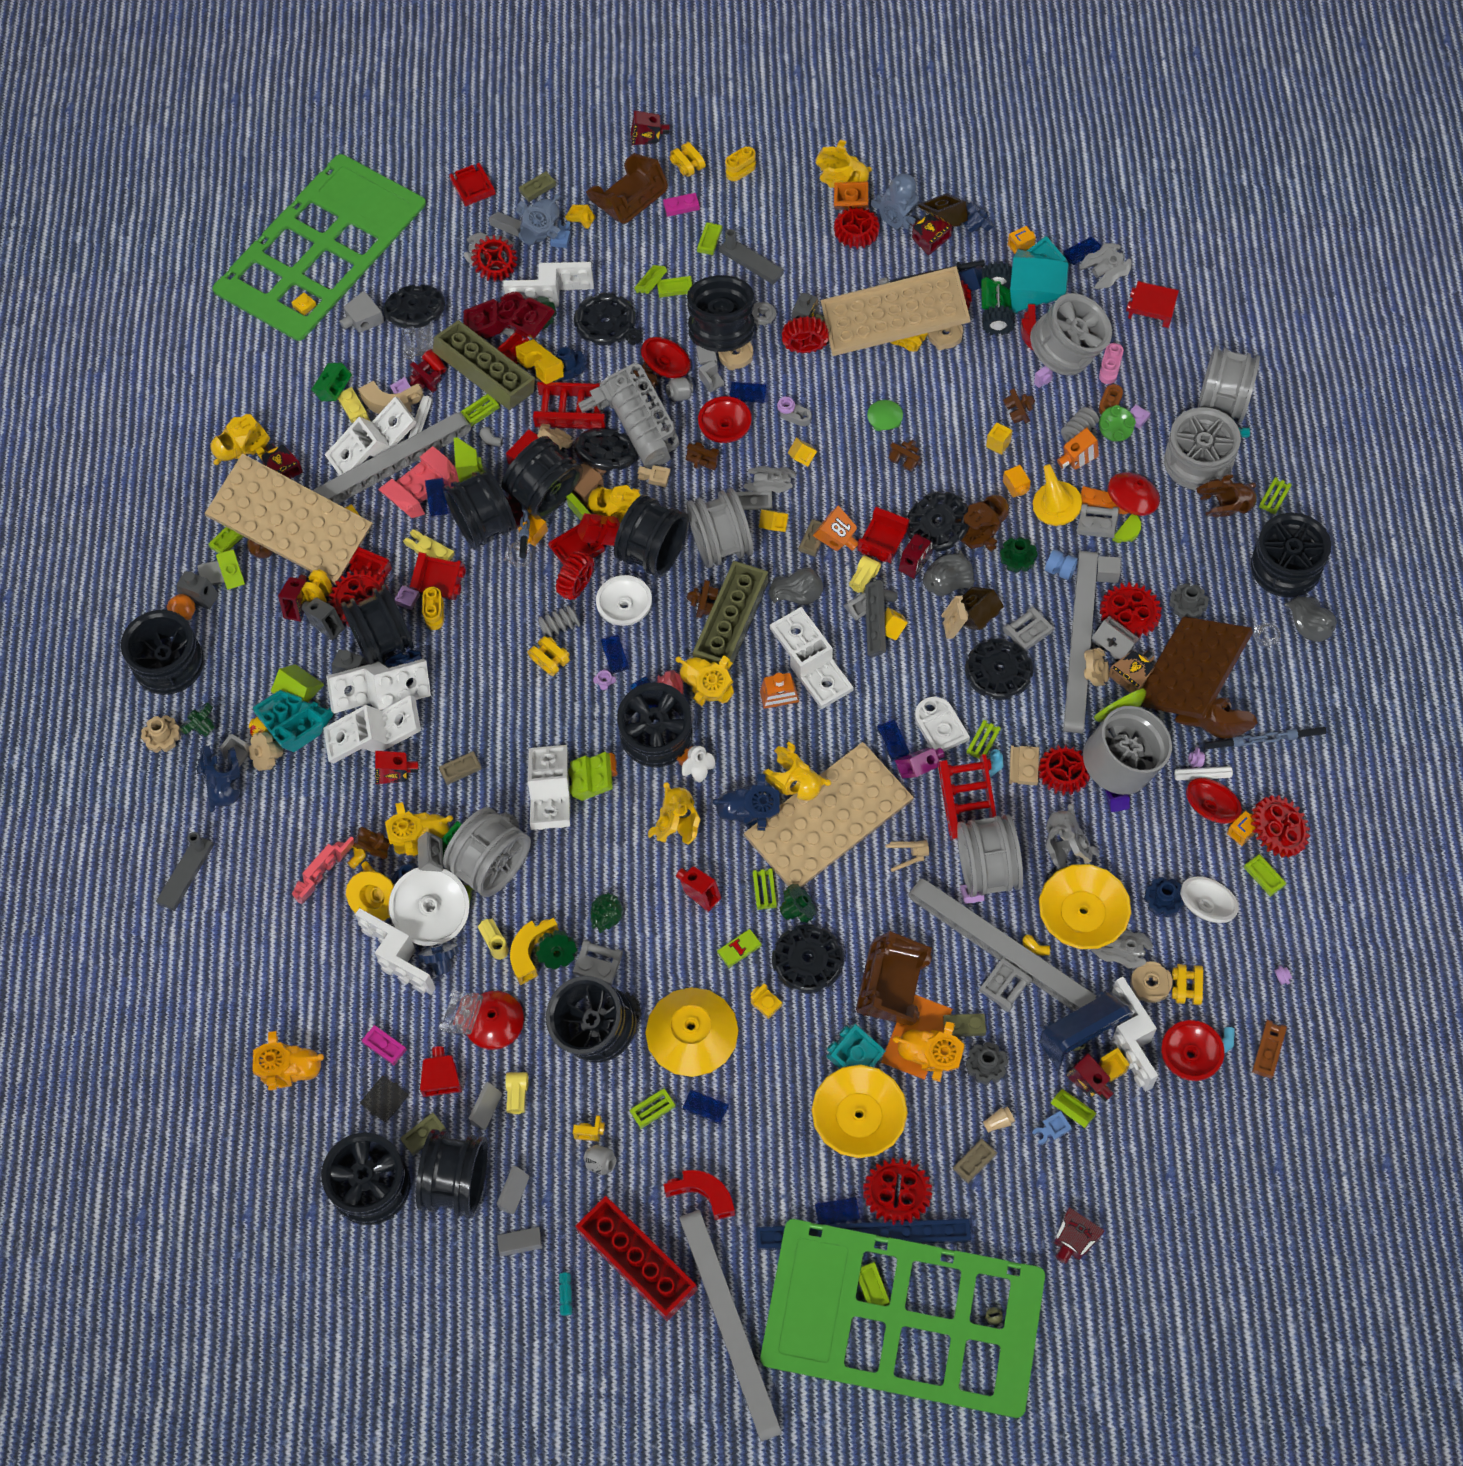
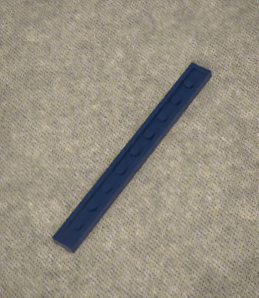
(918, 1231)

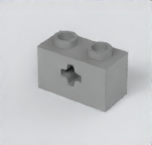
(1124, 638)

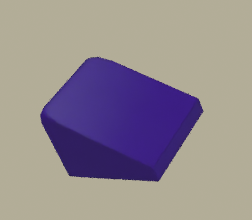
(1117, 802)

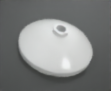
(623, 591)
(1209, 900)

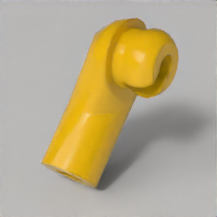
(359, 856)
(1030, 943)

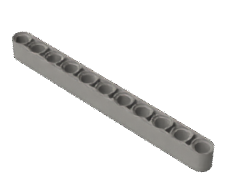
(394, 459)
(1080, 642)
(1000, 945)
(730, 1326)

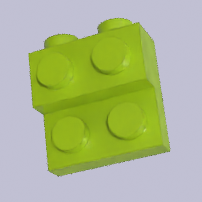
(590, 776)

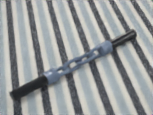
(524, 533)
(1239, 740)

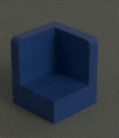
(972, 277)

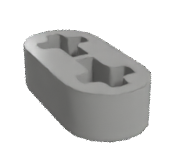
(795, 416)

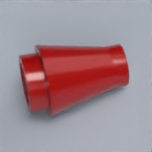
(434, 361)

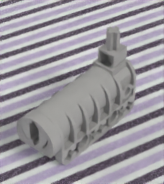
(636, 413)

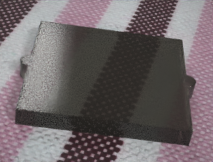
(384, 1099)

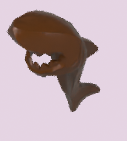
(1222, 722)

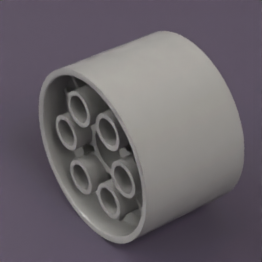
(1149, 742)

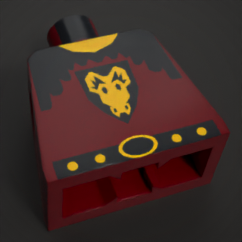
(647, 128)
(930, 233)
(281, 460)
(292, 598)
(1090, 1078)

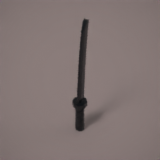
(960, 267)

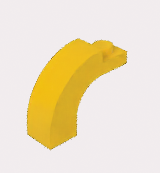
(523, 945)

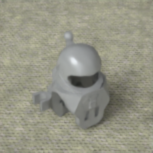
(1066, 825)

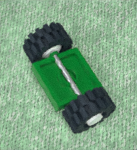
(997, 299)

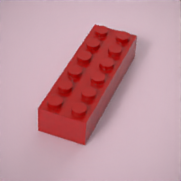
(636, 1258)

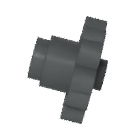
(1189, 601)
(983, 1071)

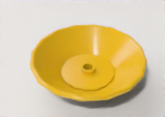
(1087, 889)
(694, 1050)
(862, 1091)

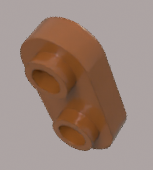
(1107, 400)

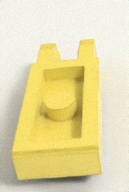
(352, 405)
(428, 546)

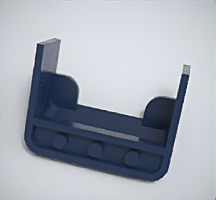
(1083, 1025)

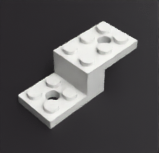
(552, 279)
(371, 438)
(811, 657)
(377, 685)
(371, 729)
(549, 787)
(395, 952)
(1133, 1035)

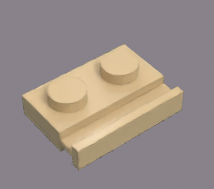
(955, 617)
(1024, 765)

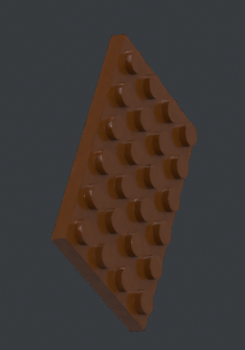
(1194, 666)

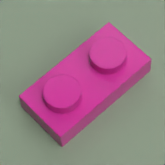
(681, 204)
(384, 1045)

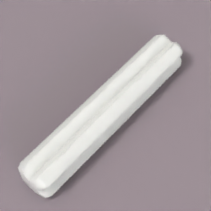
(421, 415)
(1207, 772)

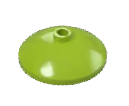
(1132, 699)

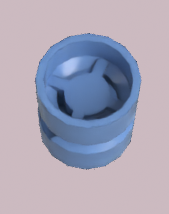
(1061, 564)

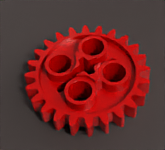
(365, 584)
(1130, 609)
(1280, 826)
(877, 1188)

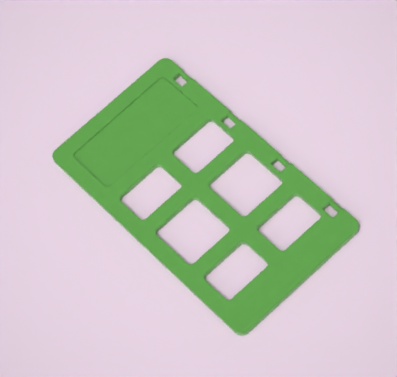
(357, 199)
(817, 1301)

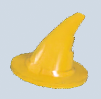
(1056, 501)
(370, 892)

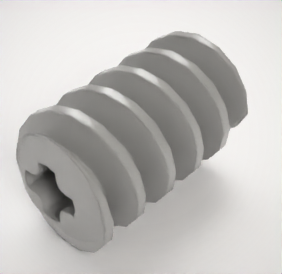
(1082, 419)
(558, 621)

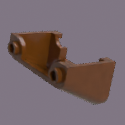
(633, 191)
(892, 978)

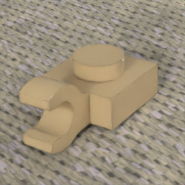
(657, 475)

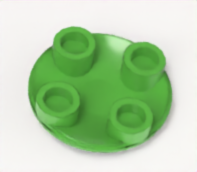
(885, 415)
(1116, 423)

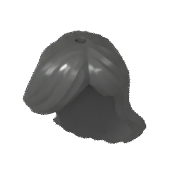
(949, 574)
(801, 587)
(1311, 619)

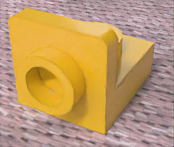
(581, 214)
(765, 1001)
(586, 1132)

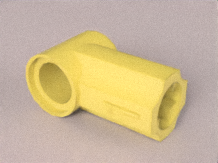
(865, 571)
(493, 938)
(516, 1091)

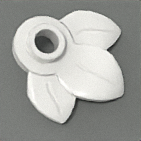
(698, 763)

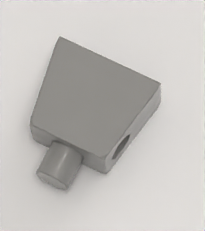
(361, 313)

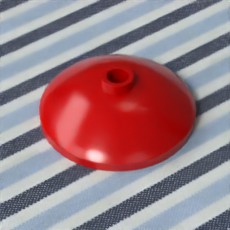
(665, 357)
(724, 412)
(1133, 493)
(1213, 801)
(503, 1027)
(1194, 1038)

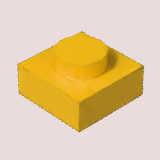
(303, 303)

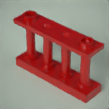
(567, 419)
(949, 790)

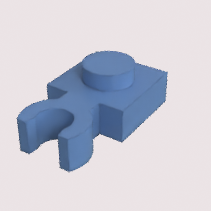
(563, 236)
(1055, 1126)

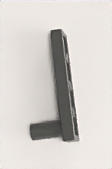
(749, 258)
(875, 616)
(185, 871)

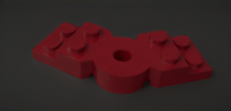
(514, 311)

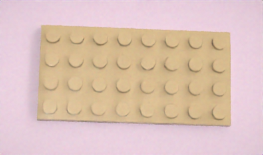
(895, 311)
(288, 518)
(819, 831)

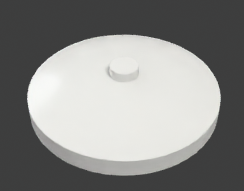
(429, 906)

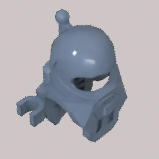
(898, 202)
(538, 220)

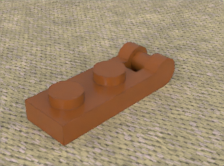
(1269, 1049)

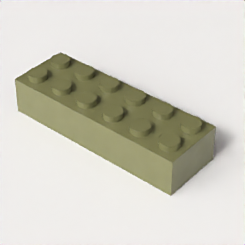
(483, 365)
(732, 613)

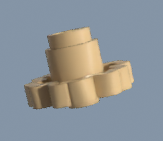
(161, 733)
(264, 751)

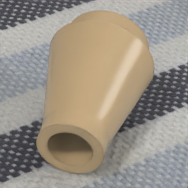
(1000, 1119)

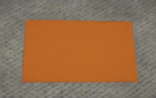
(929, 1019)

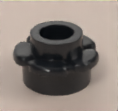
(633, 331)

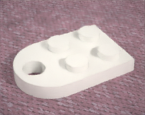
(941, 725)

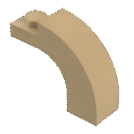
(377, 400)

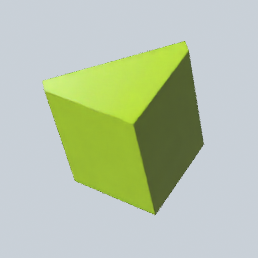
(296, 682)

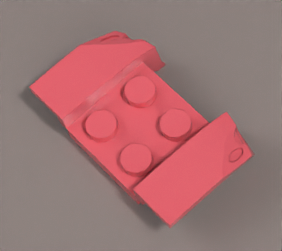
(410, 489)
(323, 862)

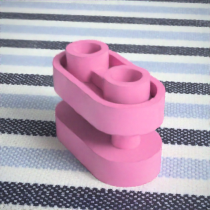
(1111, 363)

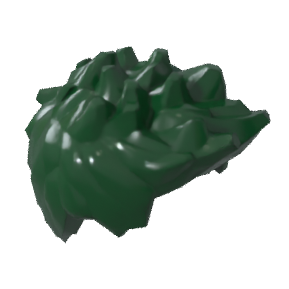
(605, 912)

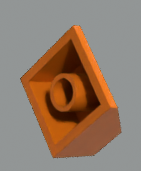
(851, 195)

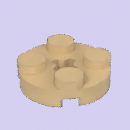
(946, 341)
(739, 360)
(558, 436)
(1096, 669)
(1151, 993)

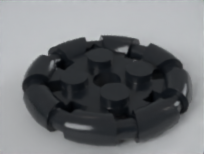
(427, 300)
(604, 310)
(610, 450)
(946, 526)
(996, 678)
(803, 969)

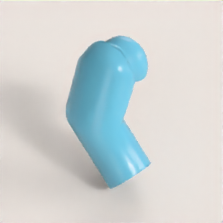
(996, 762)
(1228, 1040)

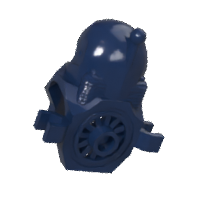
(218, 783)
(748, 805)

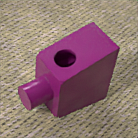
(919, 762)

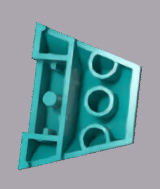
(1036, 280)
(291, 719)

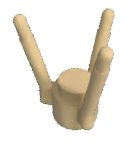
(918, 849)

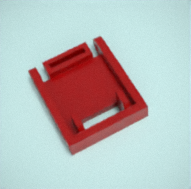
(472, 184)
(570, 542)

